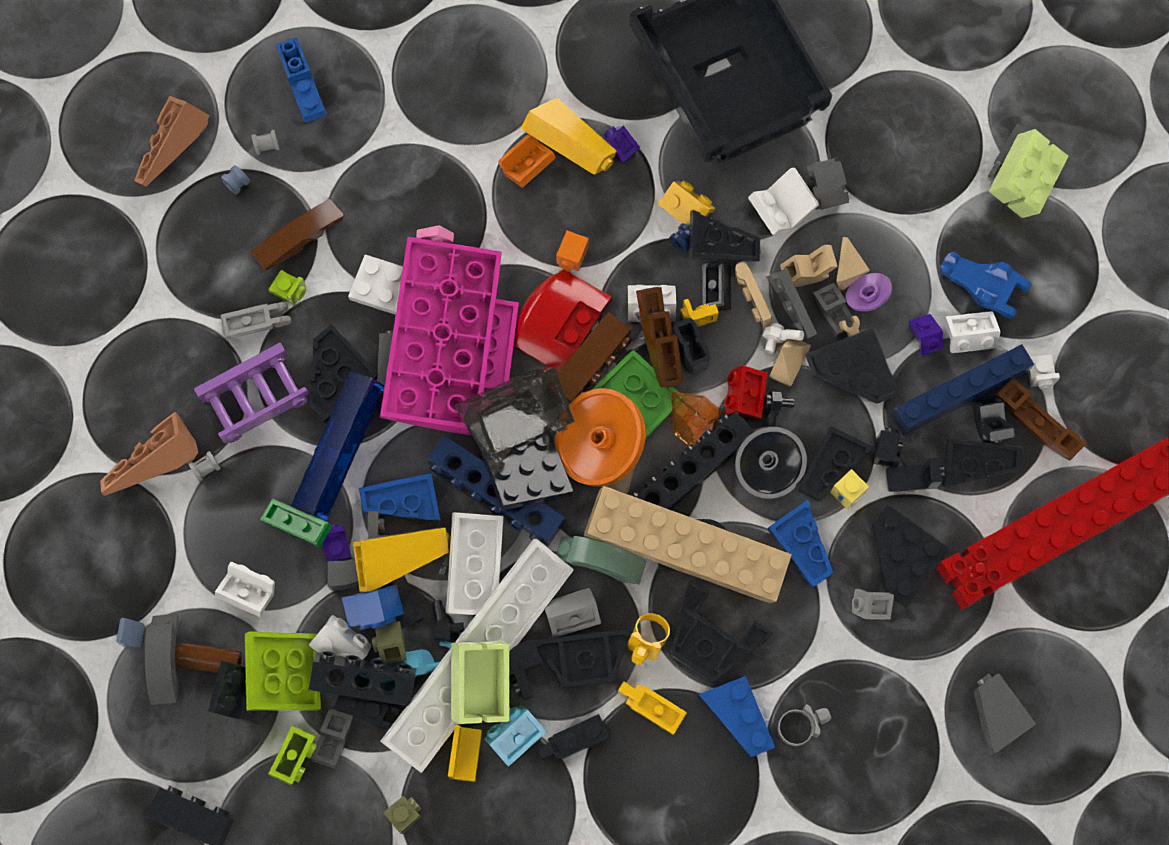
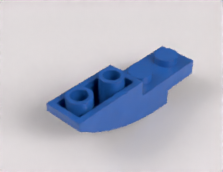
(301, 80)

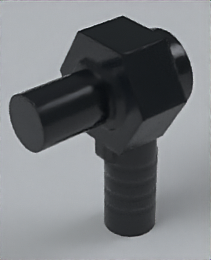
(774, 402)
(444, 629)

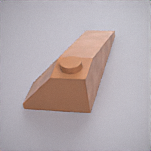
(178, 128)
(163, 452)

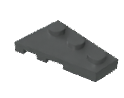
(791, 302)

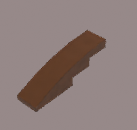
(296, 234)
(658, 336)

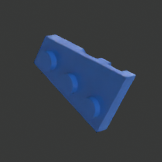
(403, 498)
(799, 536)
(740, 714)

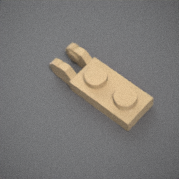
(752, 293)

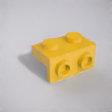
(682, 199)

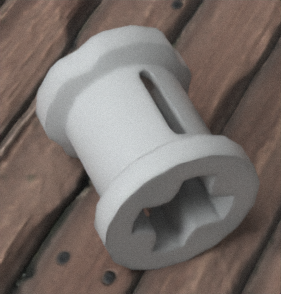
(265, 142)
(204, 466)

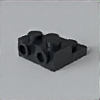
(230, 695)

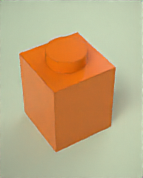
(572, 251)

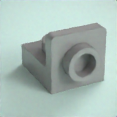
(872, 604)

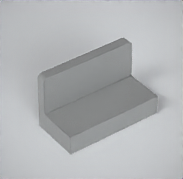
(572, 613)

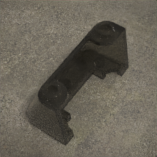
(516, 412)

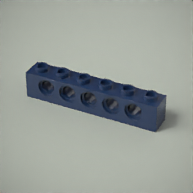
(449, 451)

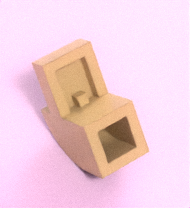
(812, 267)

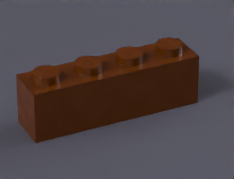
(593, 356)

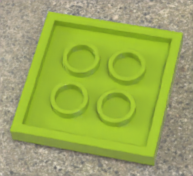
(279, 672)

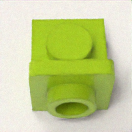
(288, 287)

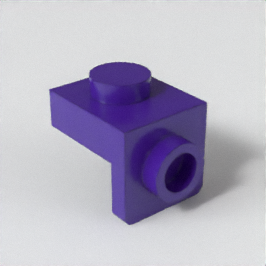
(927, 333)

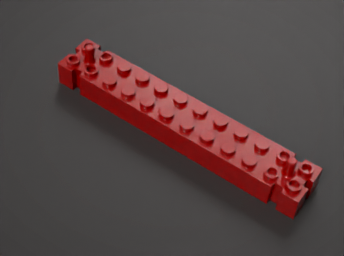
(1058, 526)

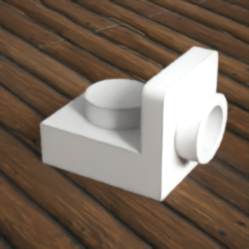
(1043, 372)

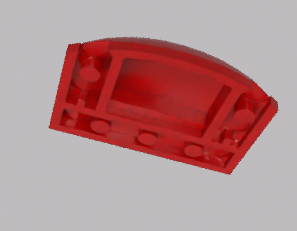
(558, 318)

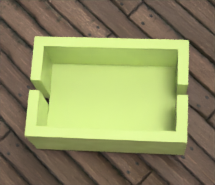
(1028, 173)
(480, 682)

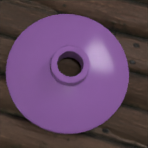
(869, 292)

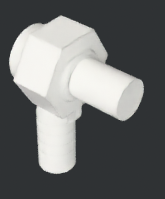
(776, 334)

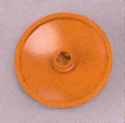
(603, 439)

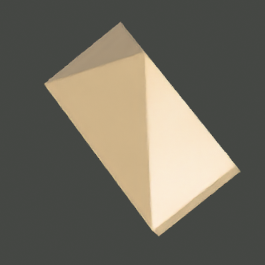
(850, 265)
(789, 361)

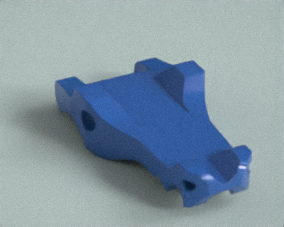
(986, 283)

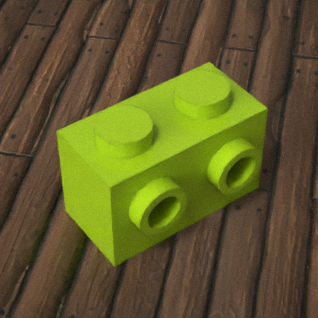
(291, 756)

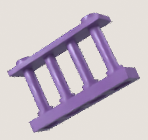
(232, 381)

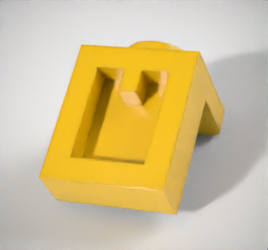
(702, 315)

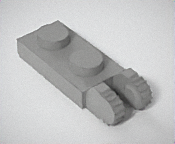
(253, 320)

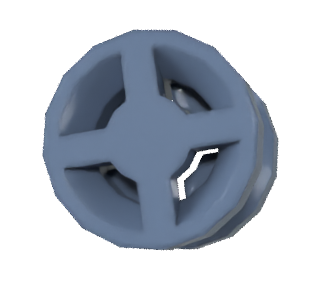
(235, 179)

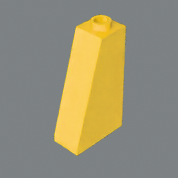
(569, 135)
(393, 556)

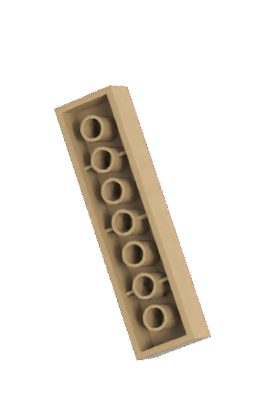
(687, 545)

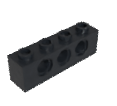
(351, 685)

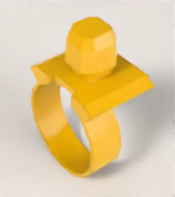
(644, 650)

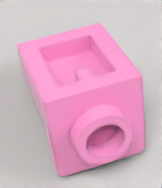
(436, 233)

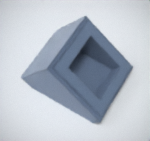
(130, 633)

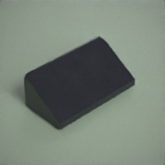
(716, 285)

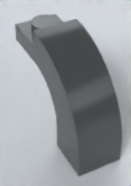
(343, 574)
(160, 659)

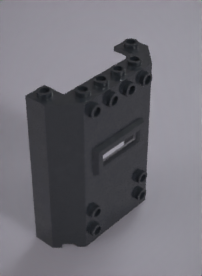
(743, 103)

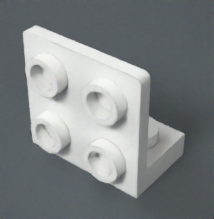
(784, 203)

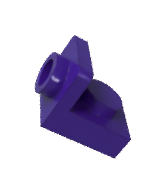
(621, 141)
(337, 545)

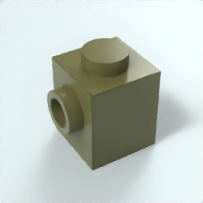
(390, 643)
(403, 814)

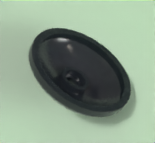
(780, 472)

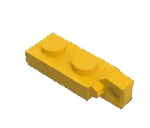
(653, 707)

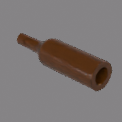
(204, 657)

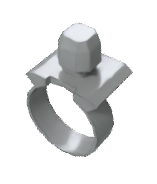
(820, 717)

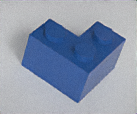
(373, 607)

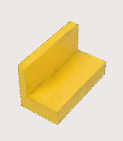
(465, 754)

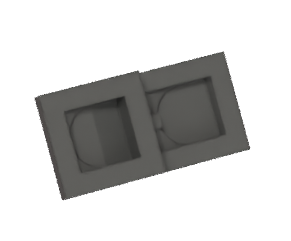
(833, 308)
(332, 738)

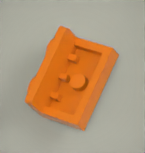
(525, 160)

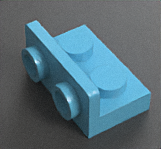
(515, 736)

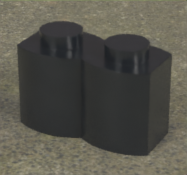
(694, 350)

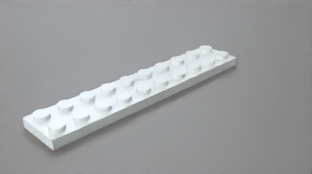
(503, 618)

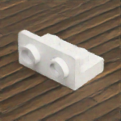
(972, 332)

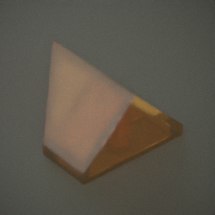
(692, 416)

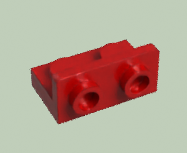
(746, 392)

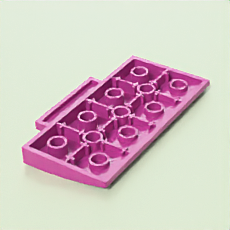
(446, 334)

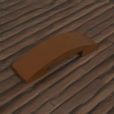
(1039, 422)

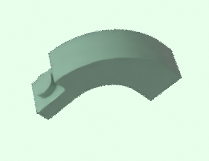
(602, 557)

